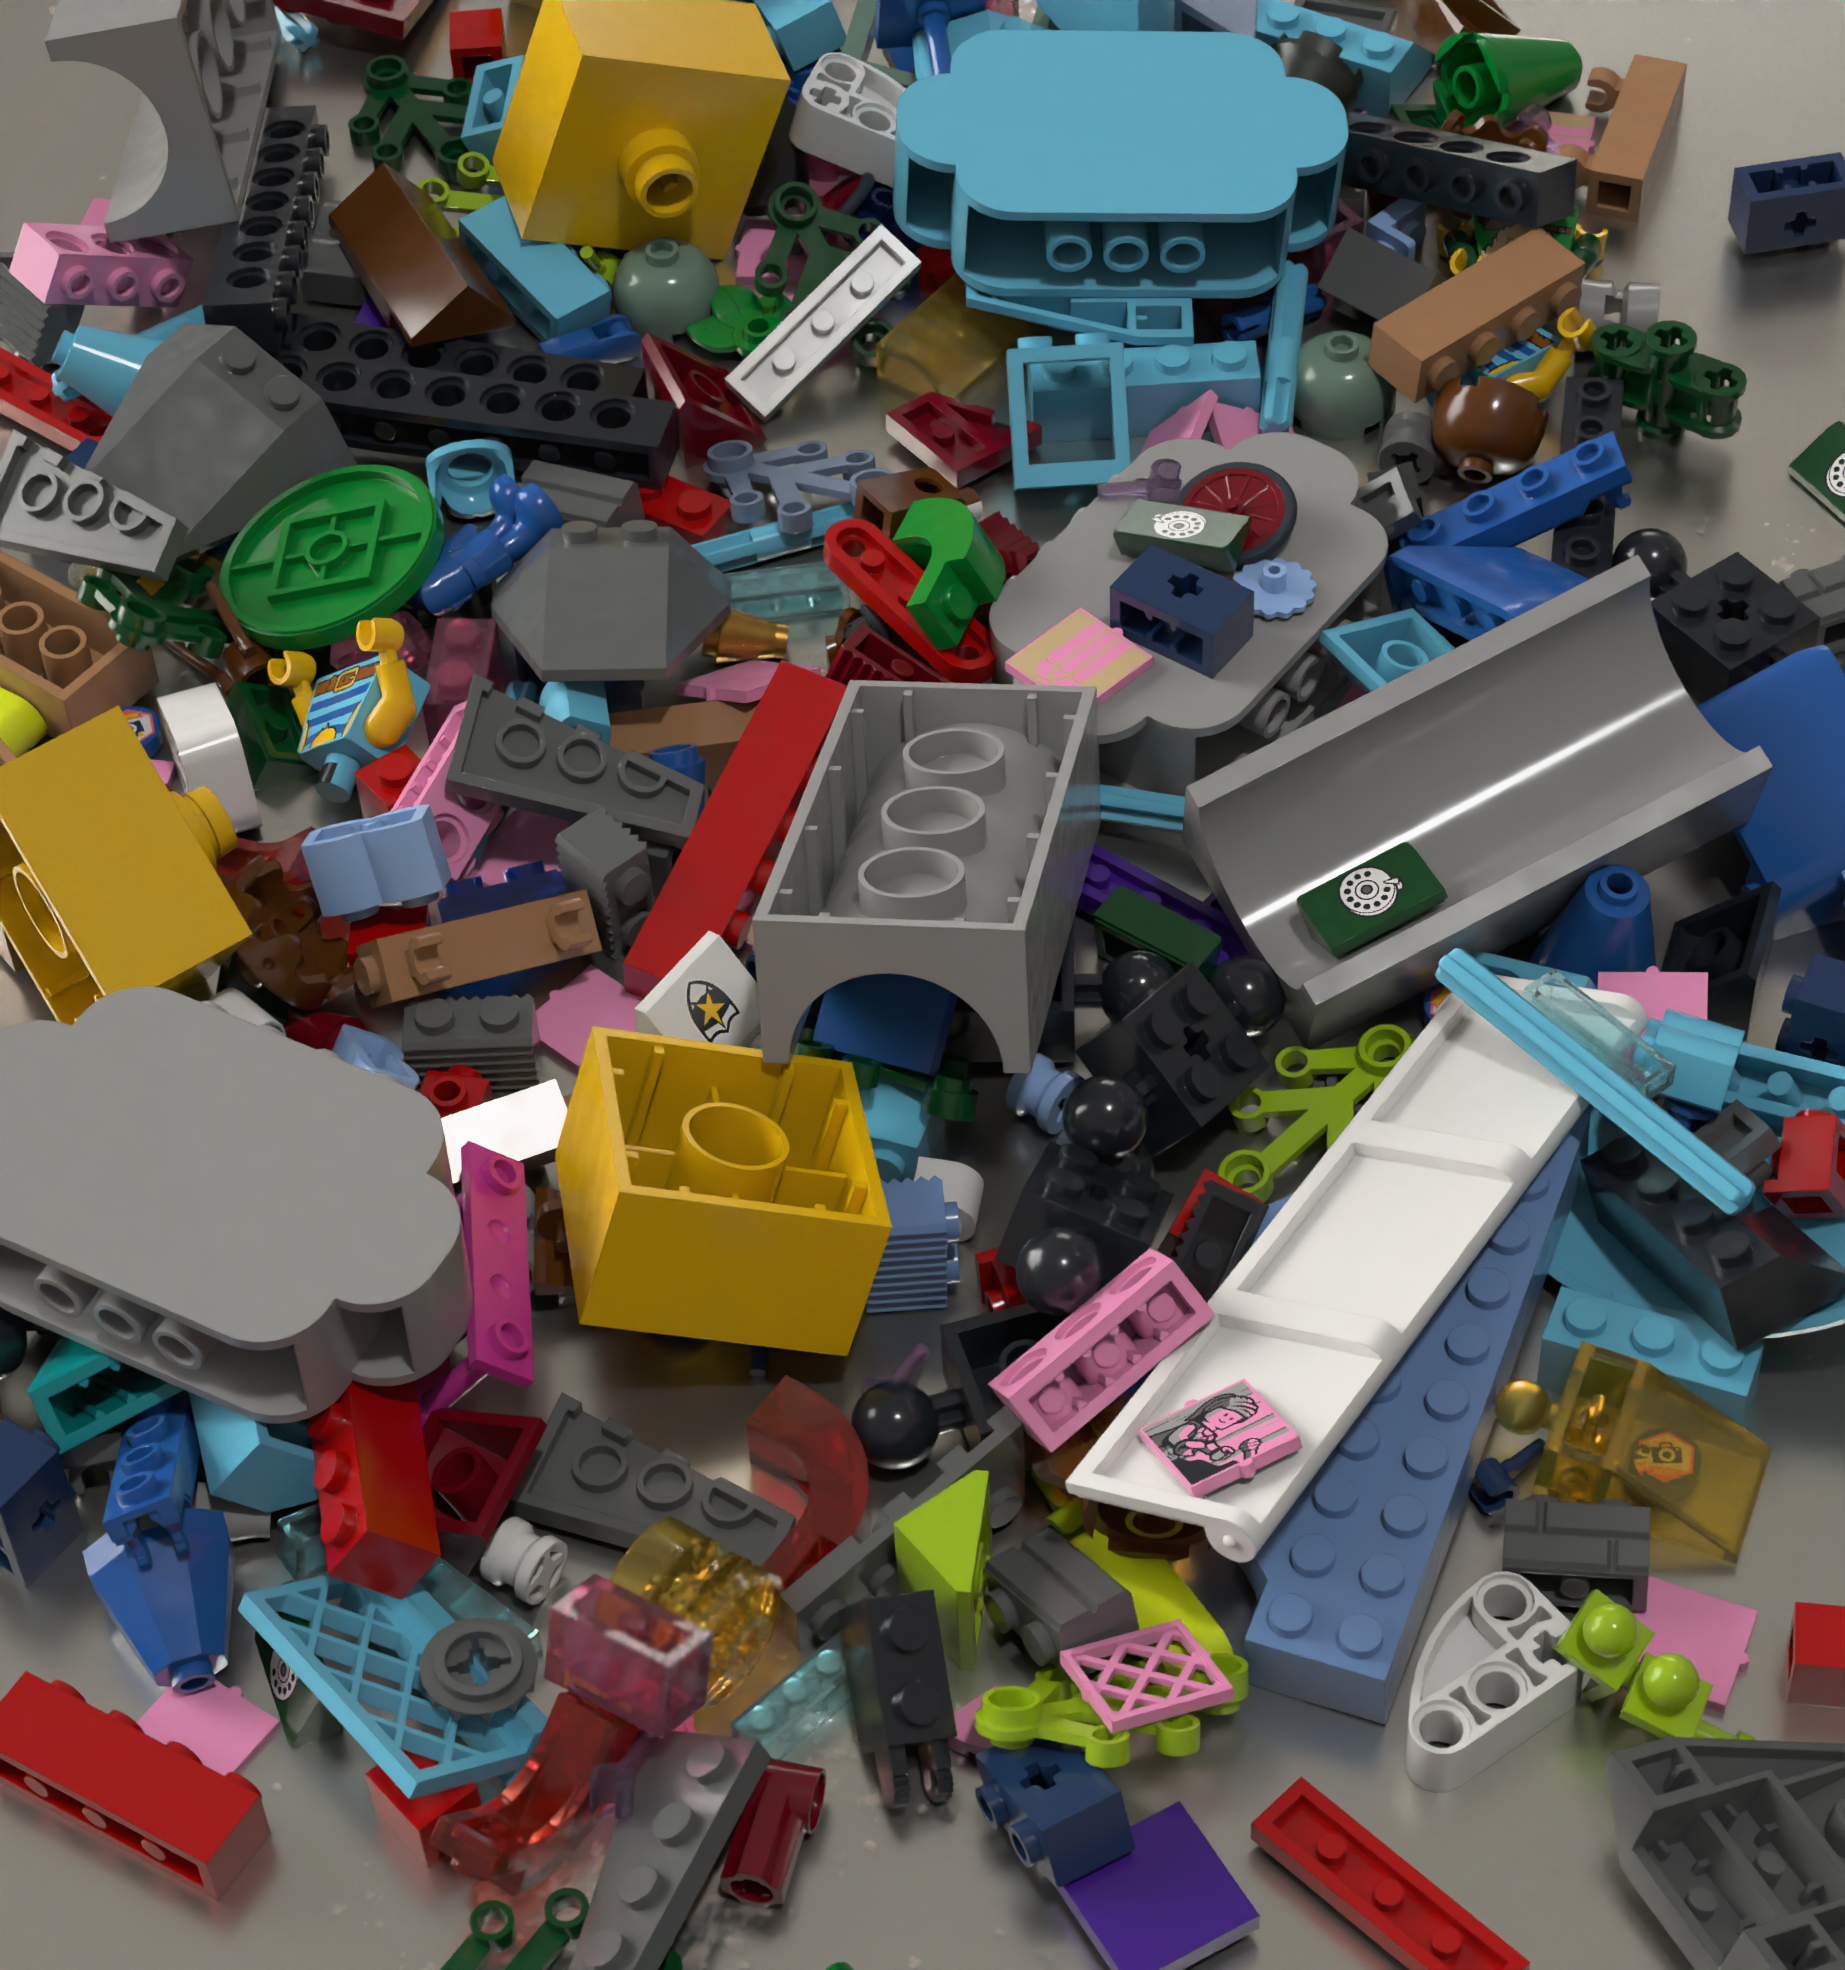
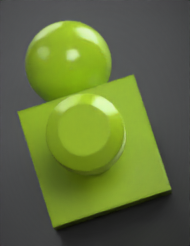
(1604, 1644)
(1670, 1699)

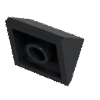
(1734, 948)

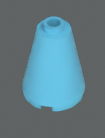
(101, 363)

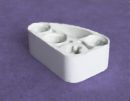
(849, 116)
(210, 751)
(1484, 1661)

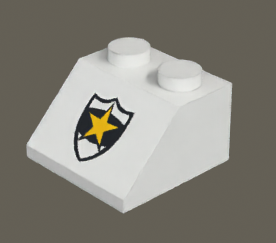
(704, 999)

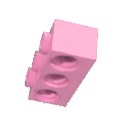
(83, 268)
(457, 823)
(1102, 1349)

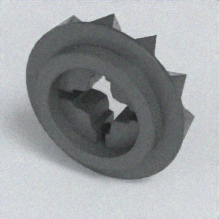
(506, 1655)

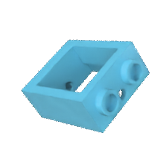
(1067, 474)

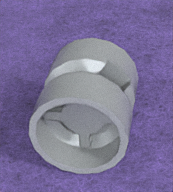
(1636, 303)

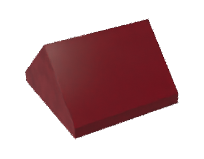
(705, 406)
(473, 1473)

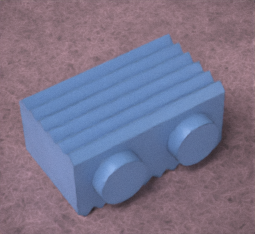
(917, 1256)

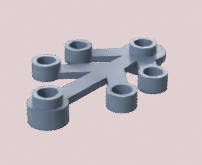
(735, 465)

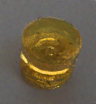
(717, 1591)

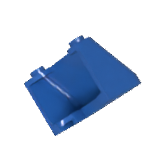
(1472, 586)
(1800, 817)

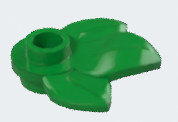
(738, 320)

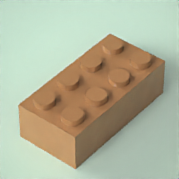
(63, 651)

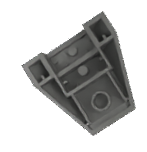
(216, 433)
(610, 602)
(1737, 1847)

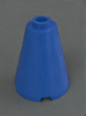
(1602, 927)

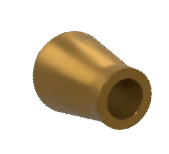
(746, 638)

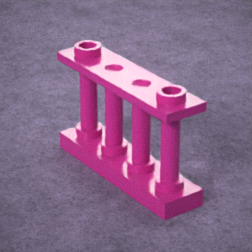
(498, 1261)

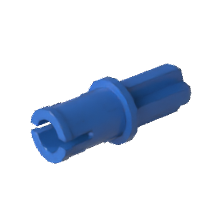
(1255, 320)

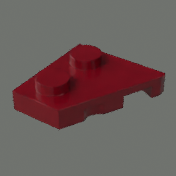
(955, 437)

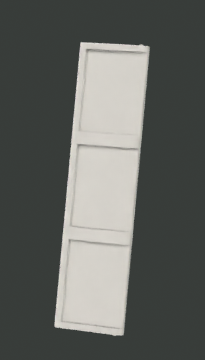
(1352, 1267)

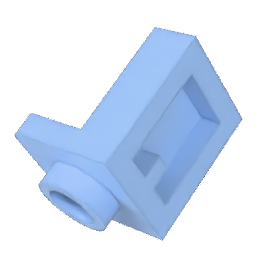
(1400, 226)

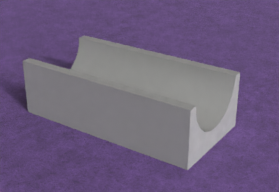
(200, 105)
(1504, 771)
(938, 850)

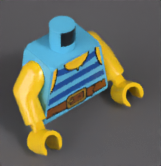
(1537, 361)
(355, 711)

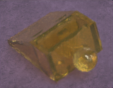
(1653, 1449)

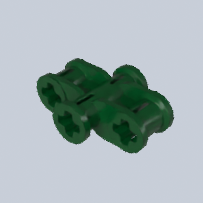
(1669, 380)

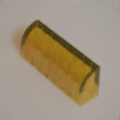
(948, 347)

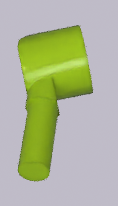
(601, 263)
(1067, 1513)

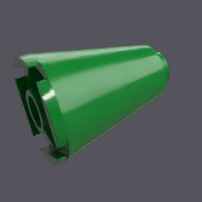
(1503, 74)

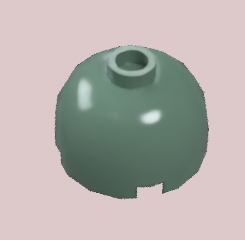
(664, 287)
(1338, 389)

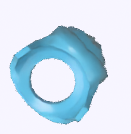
(466, 486)

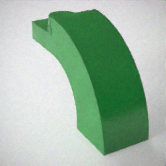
(957, 563)

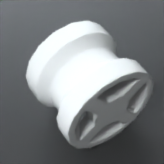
(524, 1560)

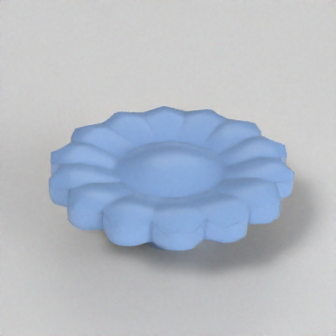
(1278, 587)

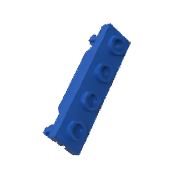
(1531, 501)
(154, 1475)

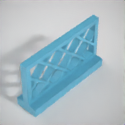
(401, 1633)

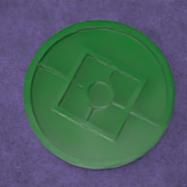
(332, 556)

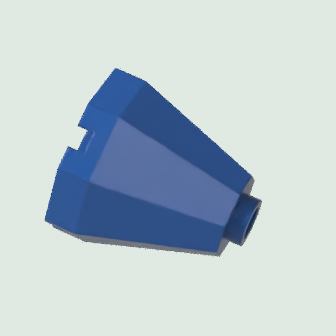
(179, 1606)

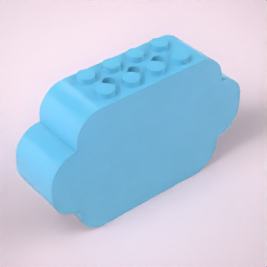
(1118, 163)

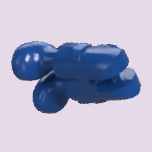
(475, 558)

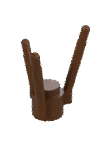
(243, 658)

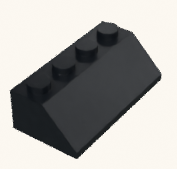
(1734, 1271)

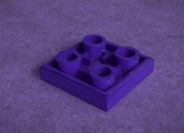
(1163, 1900)

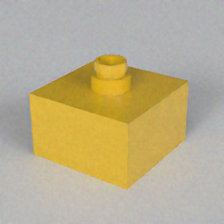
(639, 122)
(110, 870)
(719, 1193)

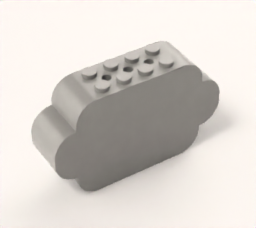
(1170, 719)
(225, 1205)

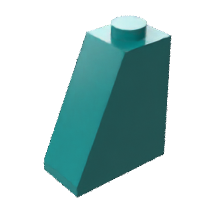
(89, 1392)

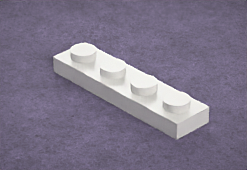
(823, 323)

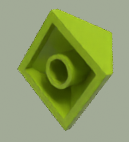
(945, 1550)

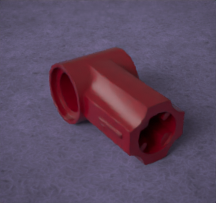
(771, 1832)

